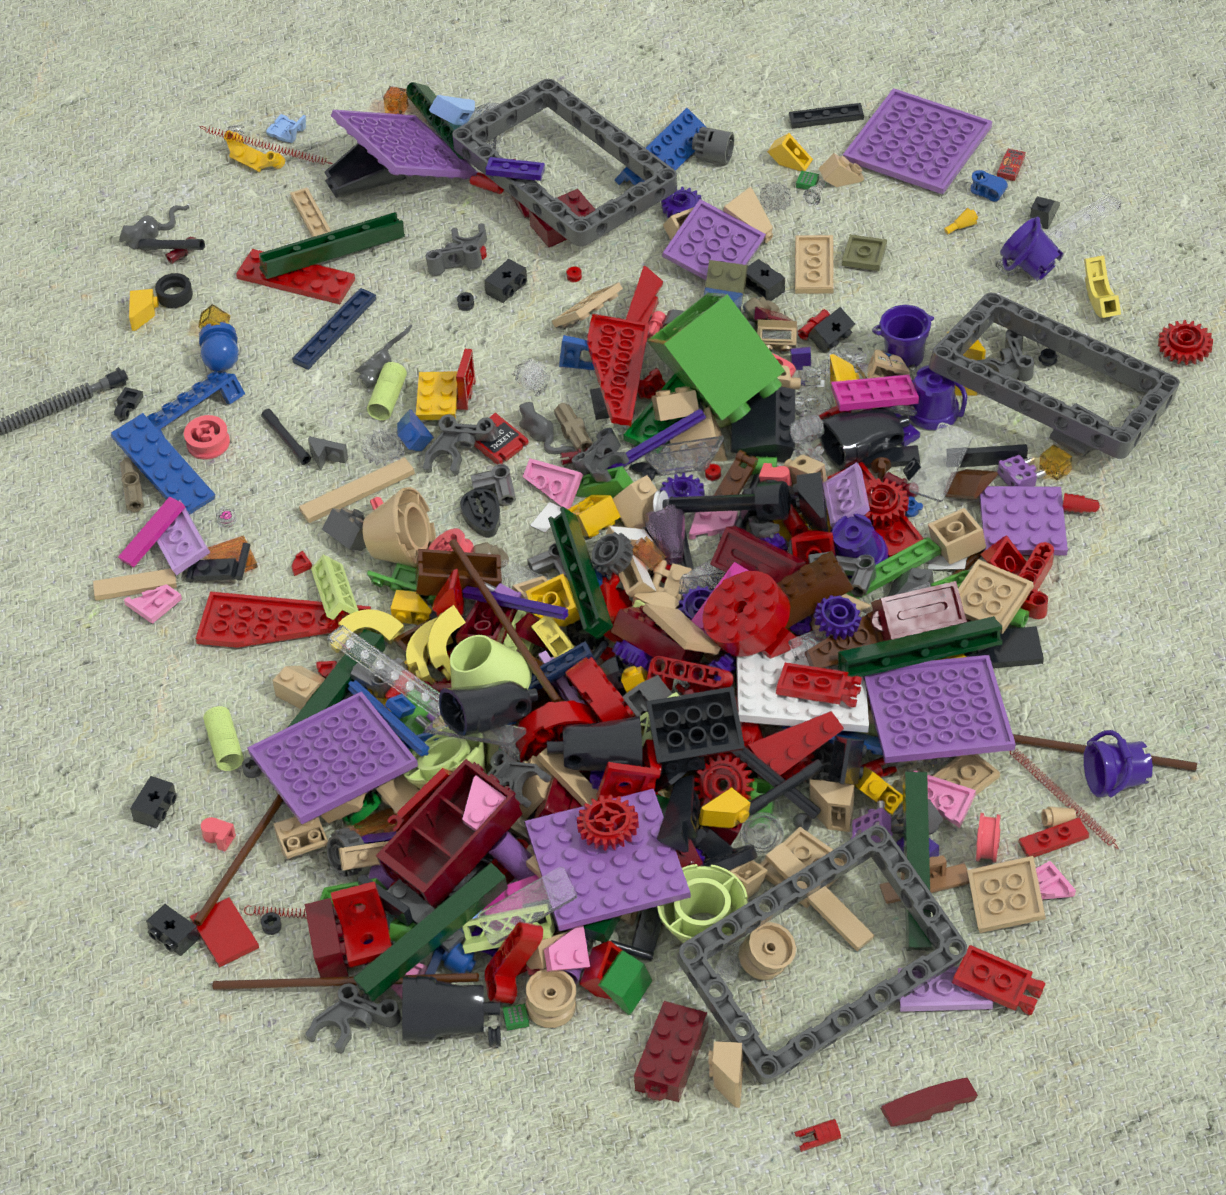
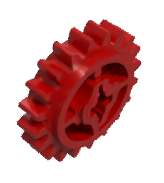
(607, 822)

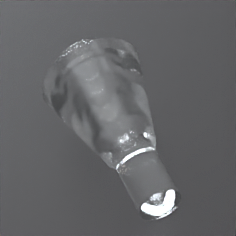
(813, 194)

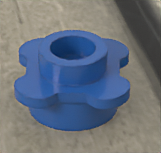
(913, 507)

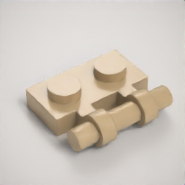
(673, 576)

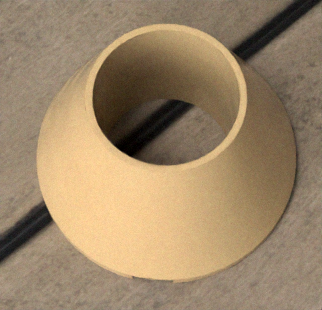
(399, 528)

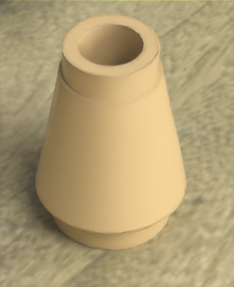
(1057, 815)

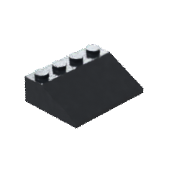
(766, 426)
(695, 725)

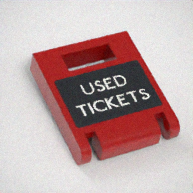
(506, 444)

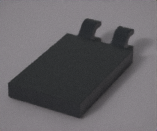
(1018, 648)

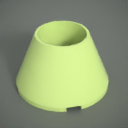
(486, 661)
(447, 754)
(712, 892)

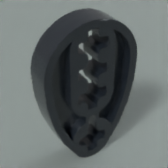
(474, 518)
(733, 858)

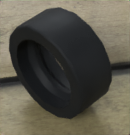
(173, 300)

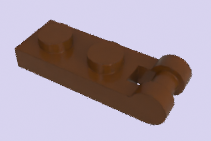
(736, 475)

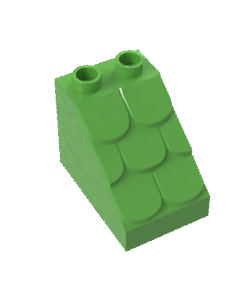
(718, 356)

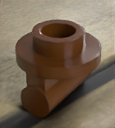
(881, 466)

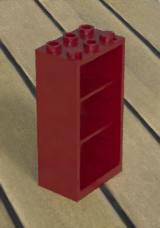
(435, 844)

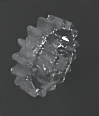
(382, 447)

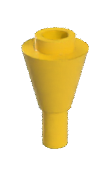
(965, 219)

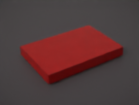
(226, 933)

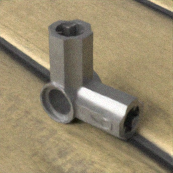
(497, 478)
(546, 561)
(862, 570)
(371, 681)

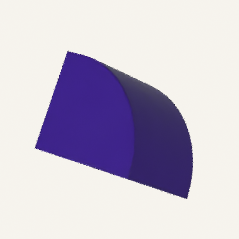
(800, 357)

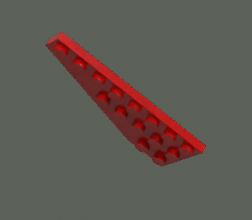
(617, 357)
(256, 620)

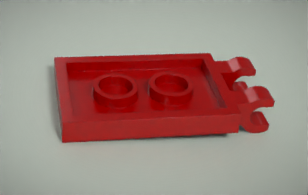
(615, 600)
(818, 684)
(418, 799)
(998, 980)

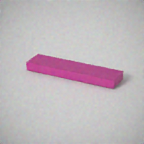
(151, 532)

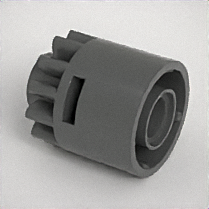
(713, 144)

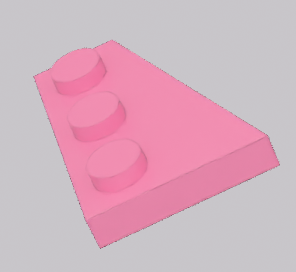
(554, 481)
(950, 799)

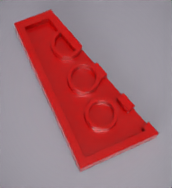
(793, 744)

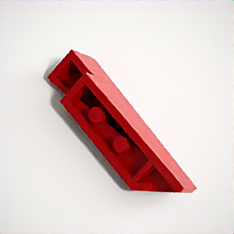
(644, 298)

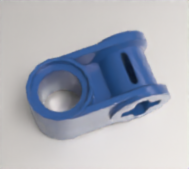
(988, 186)

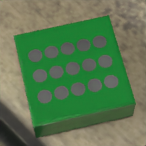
(807, 180)
(515, 1017)

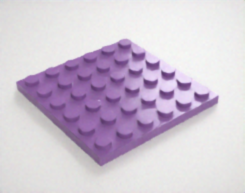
(917, 141)
(403, 144)
(939, 710)
(332, 757)
(610, 880)

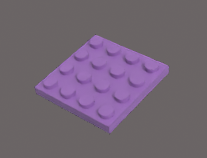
(712, 236)
(1025, 516)

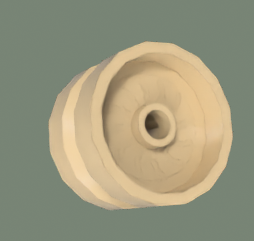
(767, 951)
(550, 998)

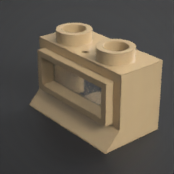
(778, 334)

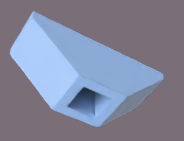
(453, 109)

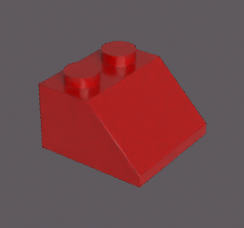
(600, 961)

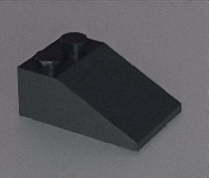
(812, 500)
(846, 760)

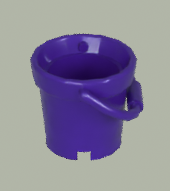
(1031, 250)
(905, 332)
(936, 400)
(858, 537)
(1115, 765)

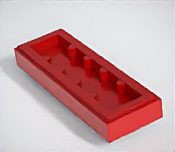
(1054, 838)

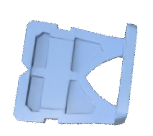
(283, 126)

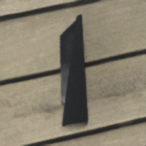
(681, 816)

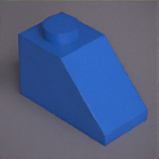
(413, 432)

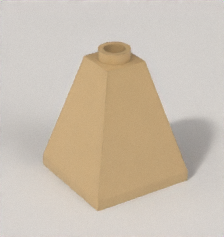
(749, 210)
(704, 429)

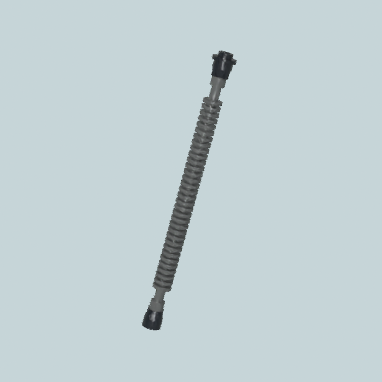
(111, 381)

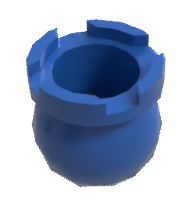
(219, 346)

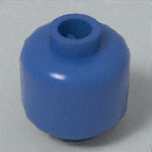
(458, 961)

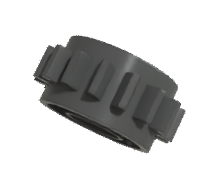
(612, 554)
(341, 839)

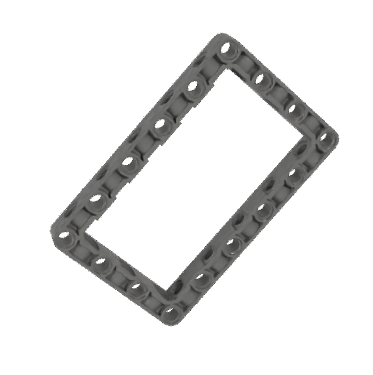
(659, 177)
(992, 308)
(787, 894)

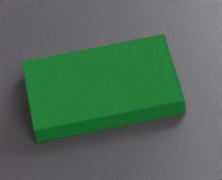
(626, 981)

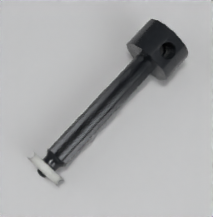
(770, 501)

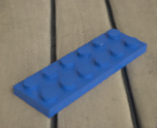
(162, 463)

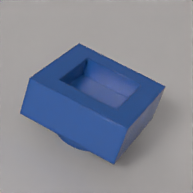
(400, 706)

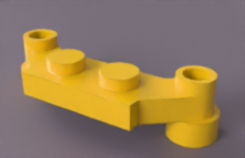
(251, 156)

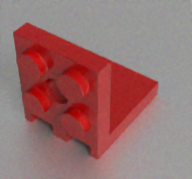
(465, 379)
(638, 777)
(362, 922)

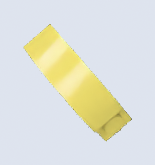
(1100, 294)
(374, 621)
(438, 636)
(552, 636)
(417, 653)

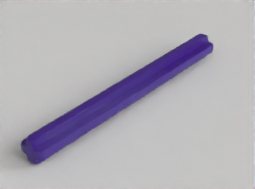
(662, 437)
(519, 603)

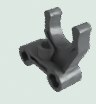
(459, 253)
(1012, 362)
(458, 435)
(600, 456)
(515, 773)
(354, 1010)

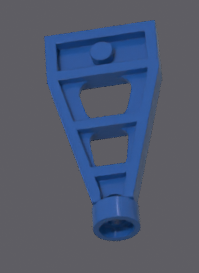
(571, 353)

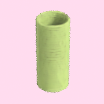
(386, 391)
(223, 738)

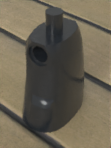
(861, 434)
(485, 706)
(595, 744)
(442, 1008)

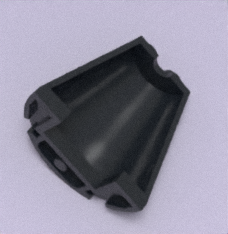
(358, 172)

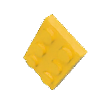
(436, 395)

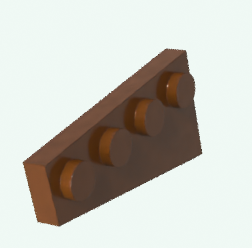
(826, 652)

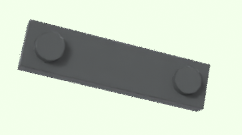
(421, 909)

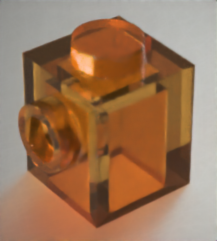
(395, 100)
(648, 552)

